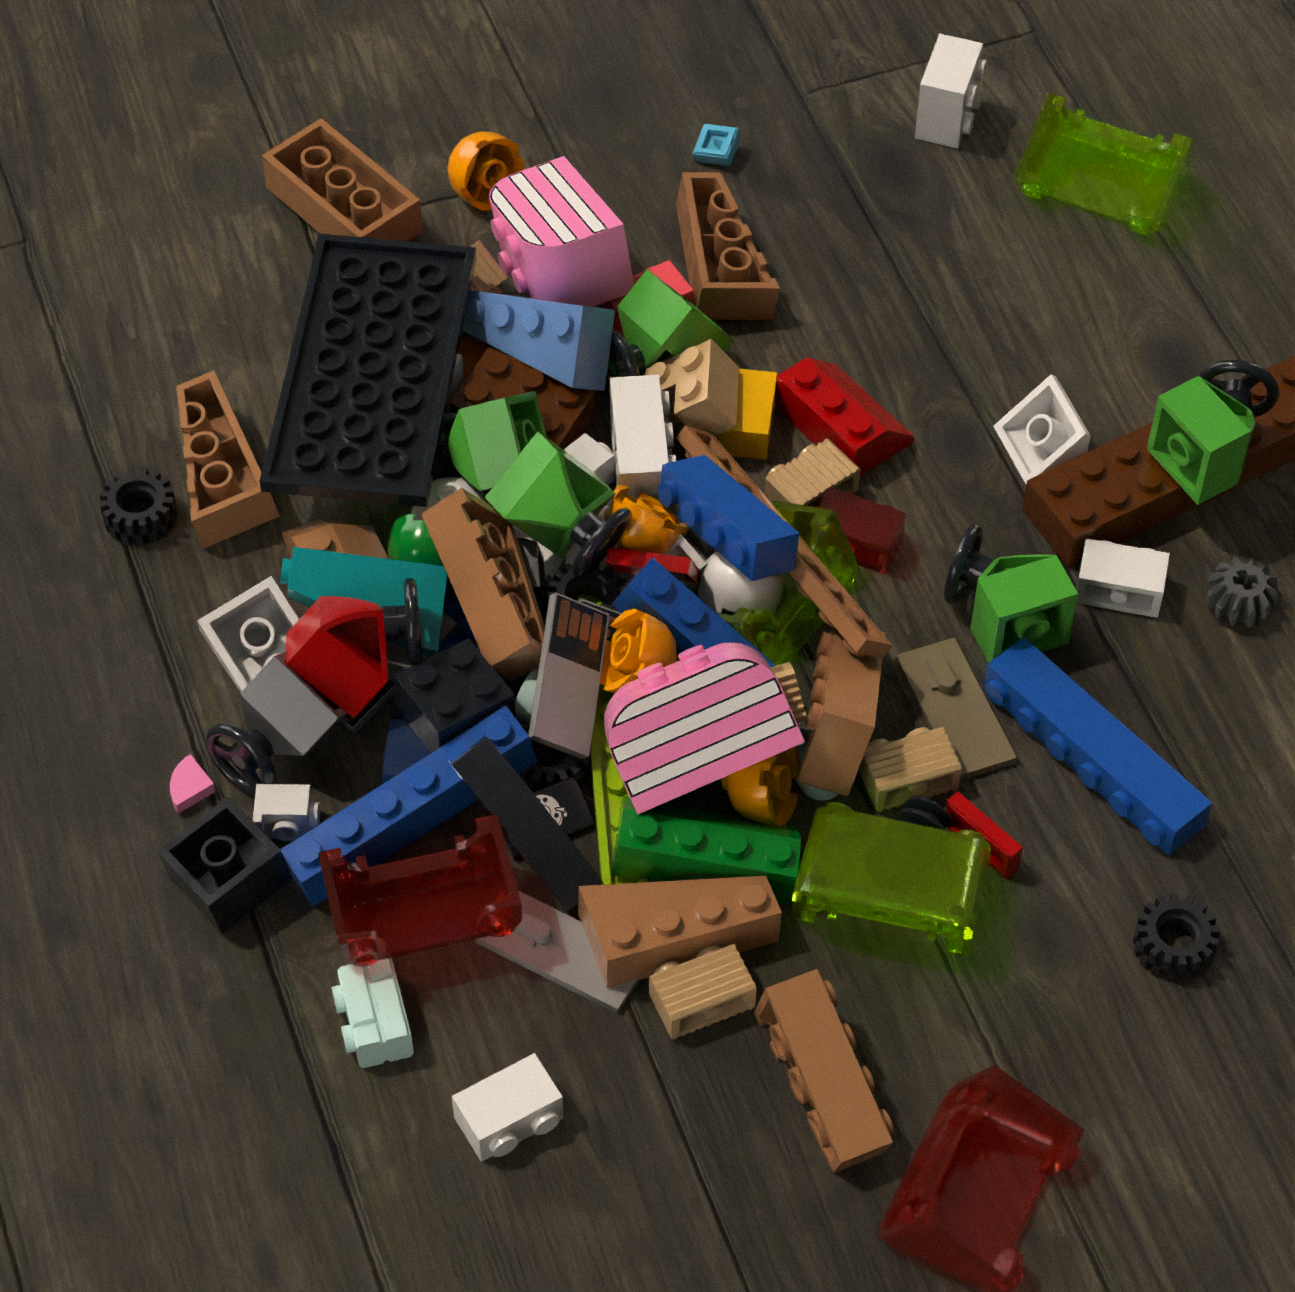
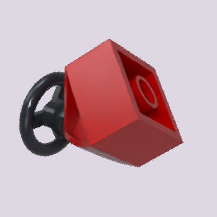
(343, 645)

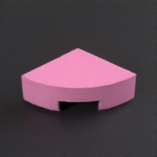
(189, 784)

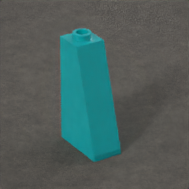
(371, 579)

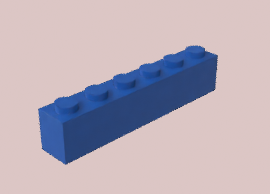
(1096, 746)
(404, 805)

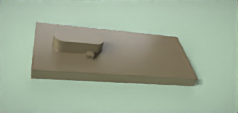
(954, 700)

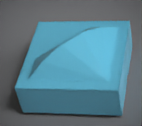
(717, 144)

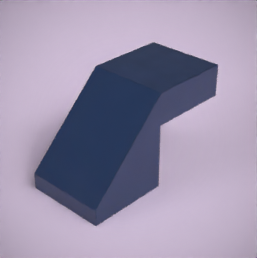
(402, 747)

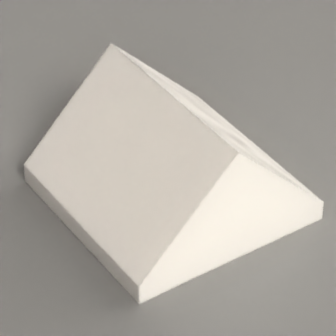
(1043, 430)

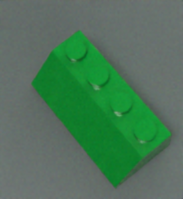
(704, 844)

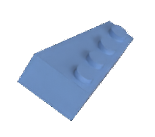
(550, 336)

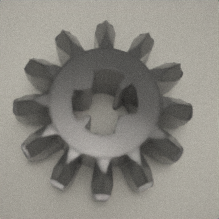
(1242, 592)

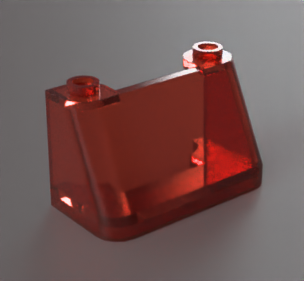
(423, 898)
(979, 1179)

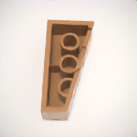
(219, 465)

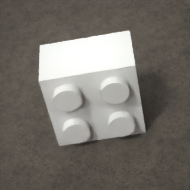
(950, 91)

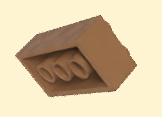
(340, 187)

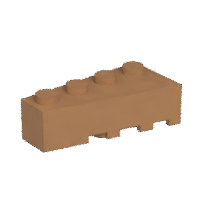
(719, 255)
(489, 581)
(840, 715)
(654, 923)
(825, 1069)

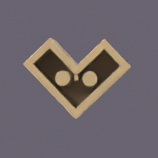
(700, 387)

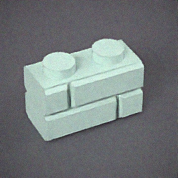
(375, 1013)

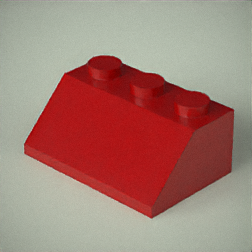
(833, 406)

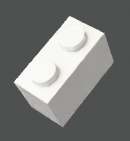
(1122, 577)
(508, 1108)

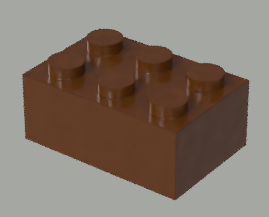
(564, 410)

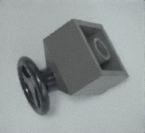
(281, 718)

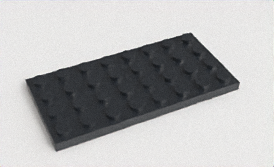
(370, 371)

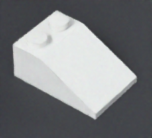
(249, 630)

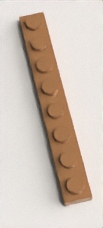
(812, 576)

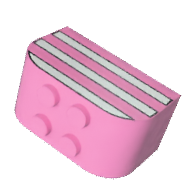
(559, 237)
(696, 722)

